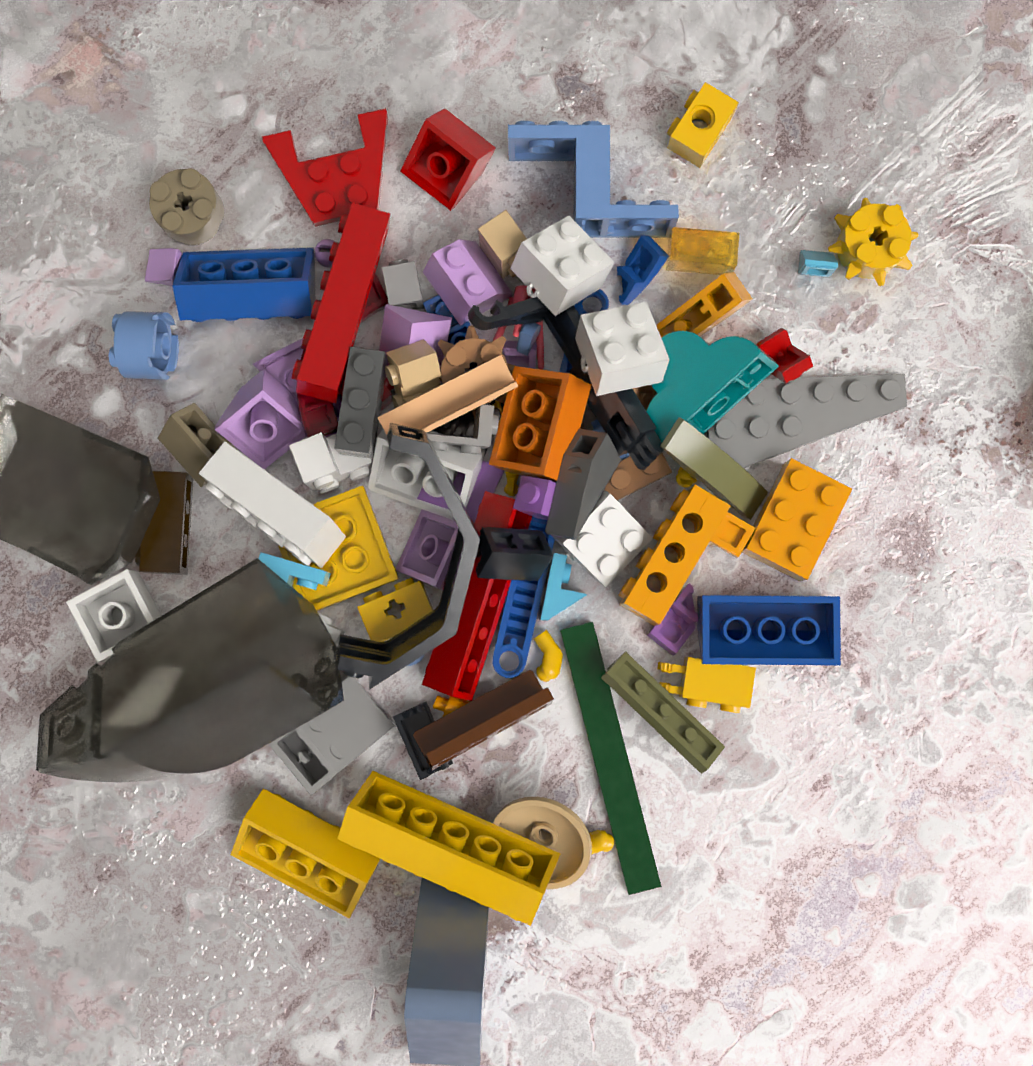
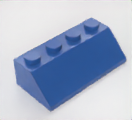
(245, 284)
(769, 630)

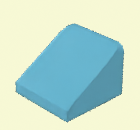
(817, 263)

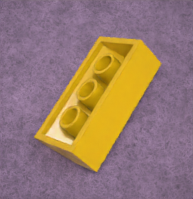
(303, 853)

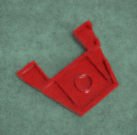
(333, 182)

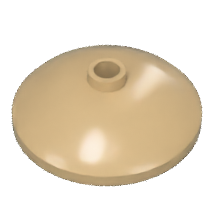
(566, 834)

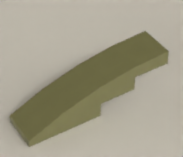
(714, 468)

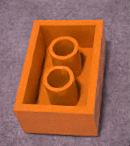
(539, 422)

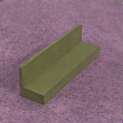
(663, 712)

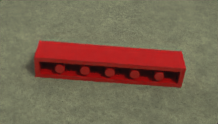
(342, 303)
(460, 659)

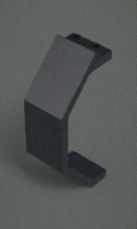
(383, 659)

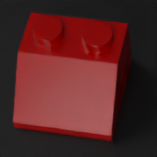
(447, 158)

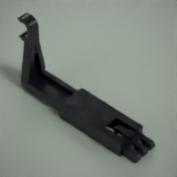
(617, 412)

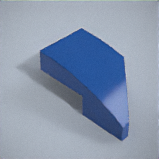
(640, 268)

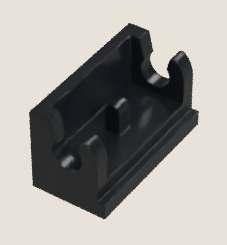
(512, 554)
(407, 724)

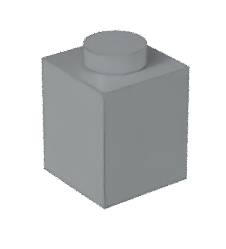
(403, 284)

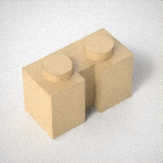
(500, 242)
(412, 371)

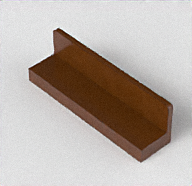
(482, 719)

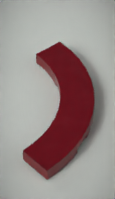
(319, 415)

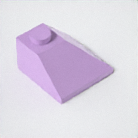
(262, 420)

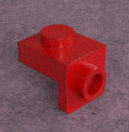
(790, 359)

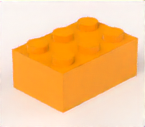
(796, 520)

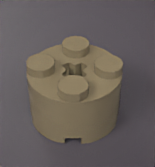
(173, 194)

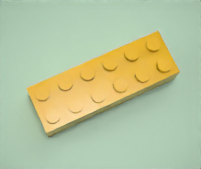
(449, 847)

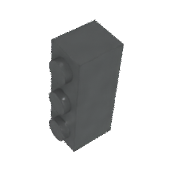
(361, 402)

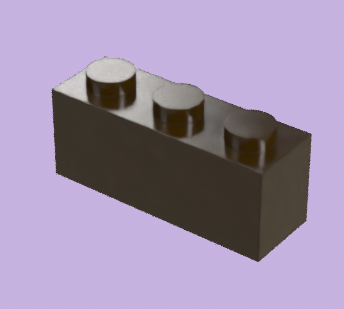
(168, 534)

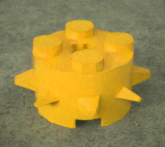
(884, 225)

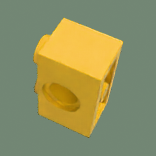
(713, 108)

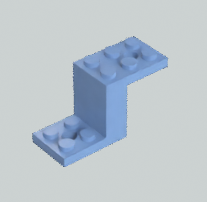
(590, 150)

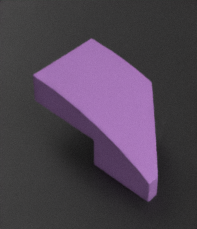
(677, 623)

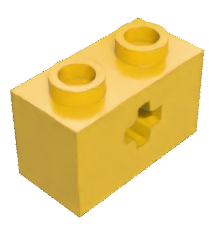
(375, 614)

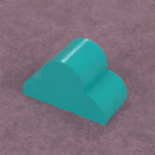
(705, 379)

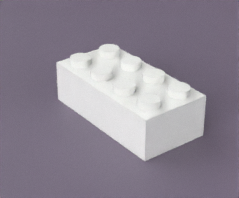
(271, 506)

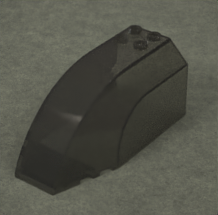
(196, 686)

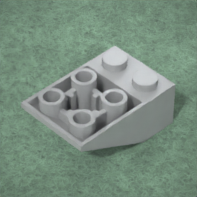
(332, 739)

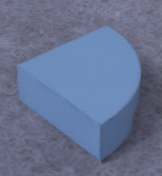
(527, 337)

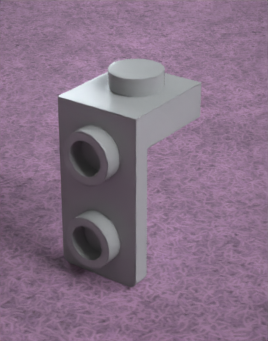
(484, 427)

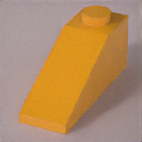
(707, 307)

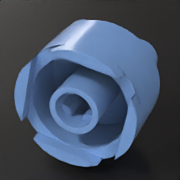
(144, 345)

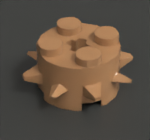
(467, 351)

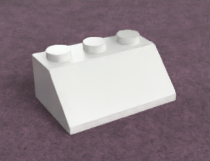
(404, 474)

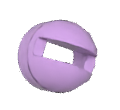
(323, 257)

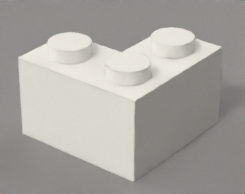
(323, 466)

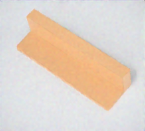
(453, 397)

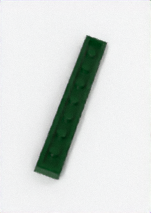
(610, 759)

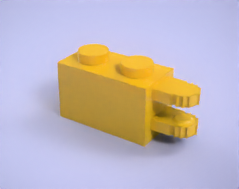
(714, 683)

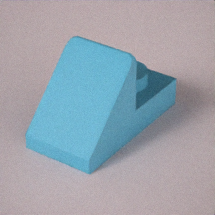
(288, 570)
(556, 598)

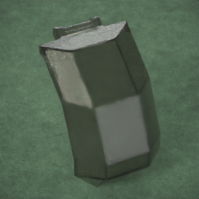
(71, 493)

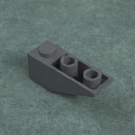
(581, 481)

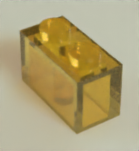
(702, 251)

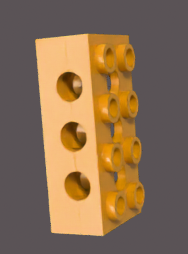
(706, 515)

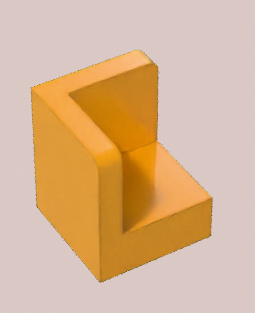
(732, 535)

